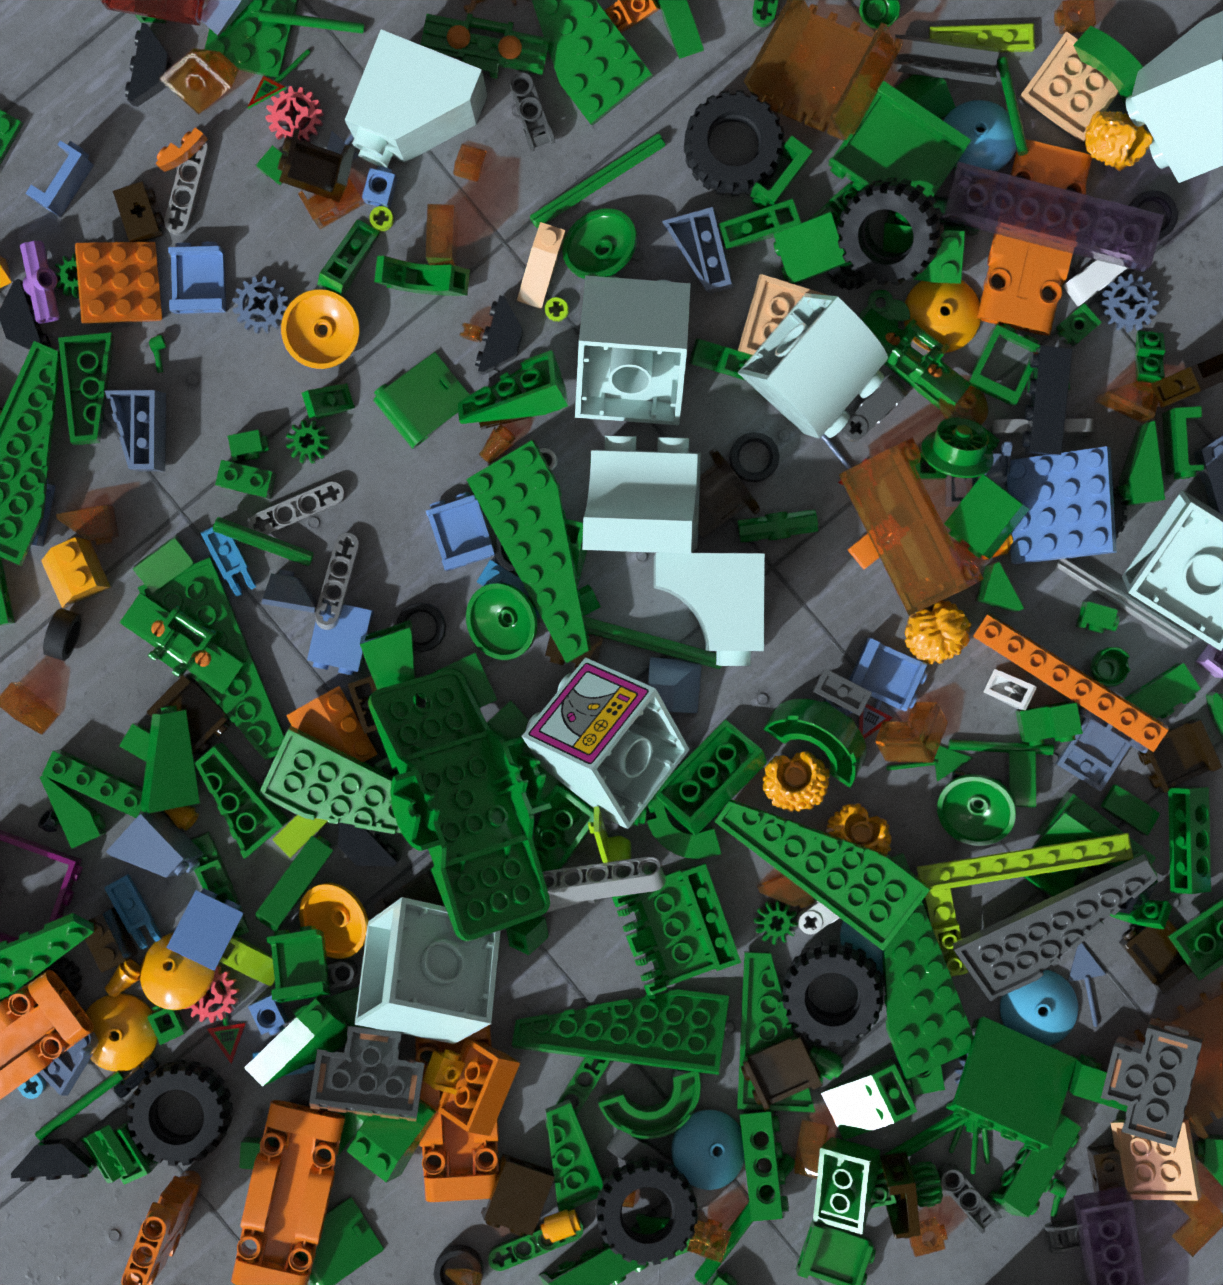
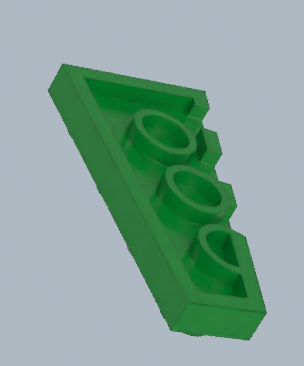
(572, 1162)

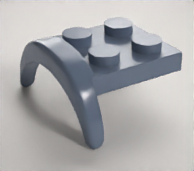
(957, 488)
(1096, 751)
(69, 1065)

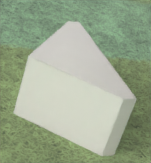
(1010, 690)

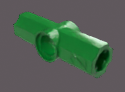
(778, 526)

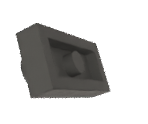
(842, 692)

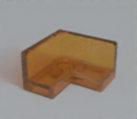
(326, 211)
(915, 739)
(1201, 1226)

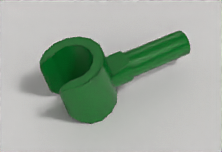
(156, 344)
(1059, 1190)

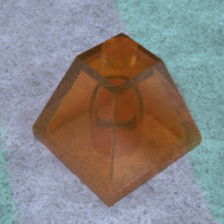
(200, 78)
(1132, 400)

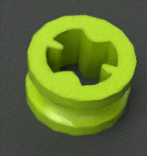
(376, 212)
(550, 304)

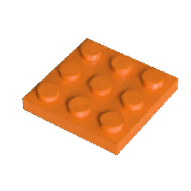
(118, 282)

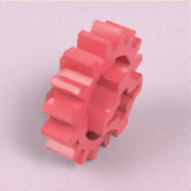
(284, 115)
(221, 996)

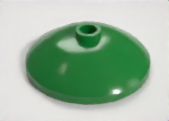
(594, 236)
(490, 625)
(976, 822)

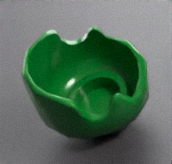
(879, 11)
(1110, 666)

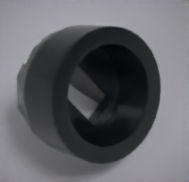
(49, 821)

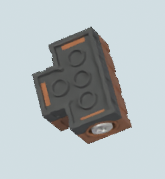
(367, 1077)
(1154, 1080)

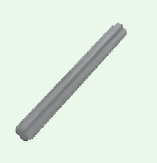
(1124, 602)

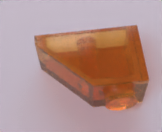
(92, 523)
(27, 707)
(785, 891)

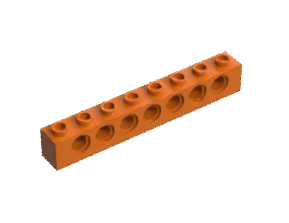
(1071, 682)

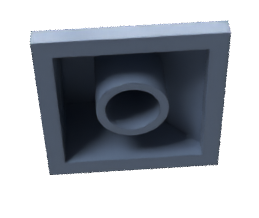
(288, 592)
(676, 683)

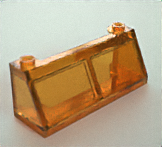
(907, 528)

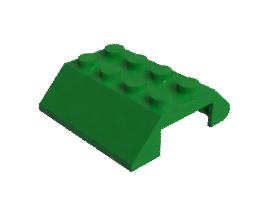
(678, 929)

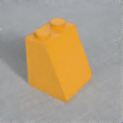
(74, 571)

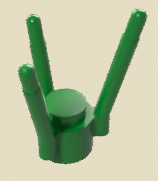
(971, 1126)

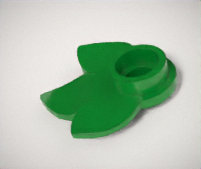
(893, 310)

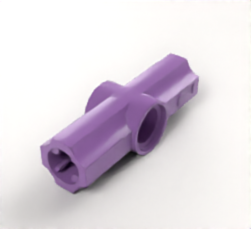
(39, 281)

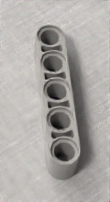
(604, 880)

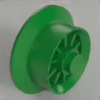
(958, 448)

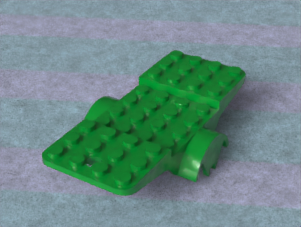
(464, 802)

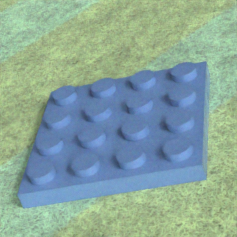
(1067, 505)

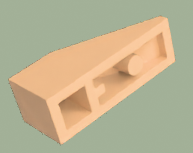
(541, 265)

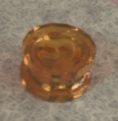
(471, 332)

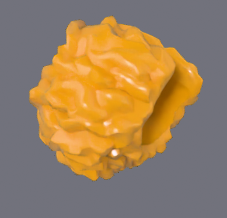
(1116, 139)
(937, 633)
(796, 782)
(855, 826)

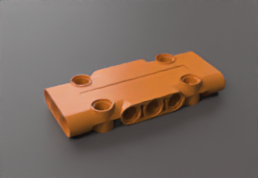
(1025, 265)
(29, 1029)
(461, 1170)
(288, 1195)
(162, 1229)

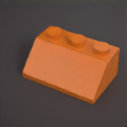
(334, 723)
(480, 1088)

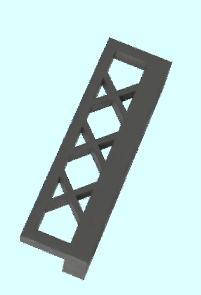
(946, 60)

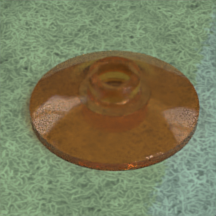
(975, 411)

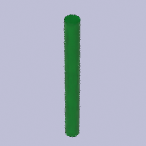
(308, 21)
(1012, 106)
(1004, 747)
(79, 1105)

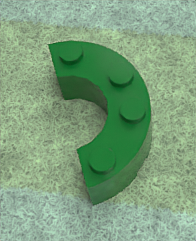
(824, 727)
(657, 1119)

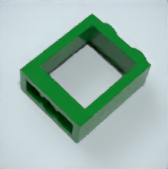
(993, 388)

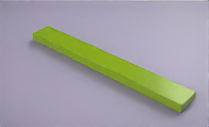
(1026, 862)

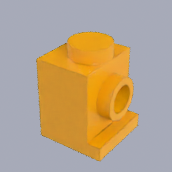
(444, 1071)

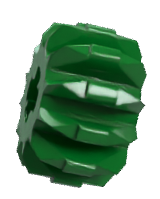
(65, 276)
(304, 433)
(784, 924)
(927, 1184)

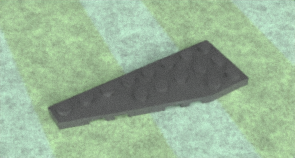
(1028, 942)

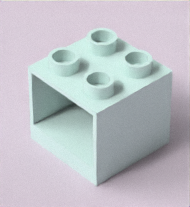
(1183, 568)
(424, 976)

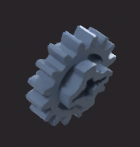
(1129, 292)
(252, 310)

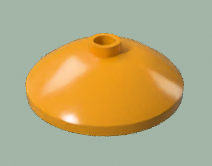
(302, 325)
(954, 329)
(324, 908)
(177, 987)
(136, 1036)

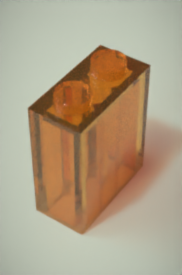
(441, 234)

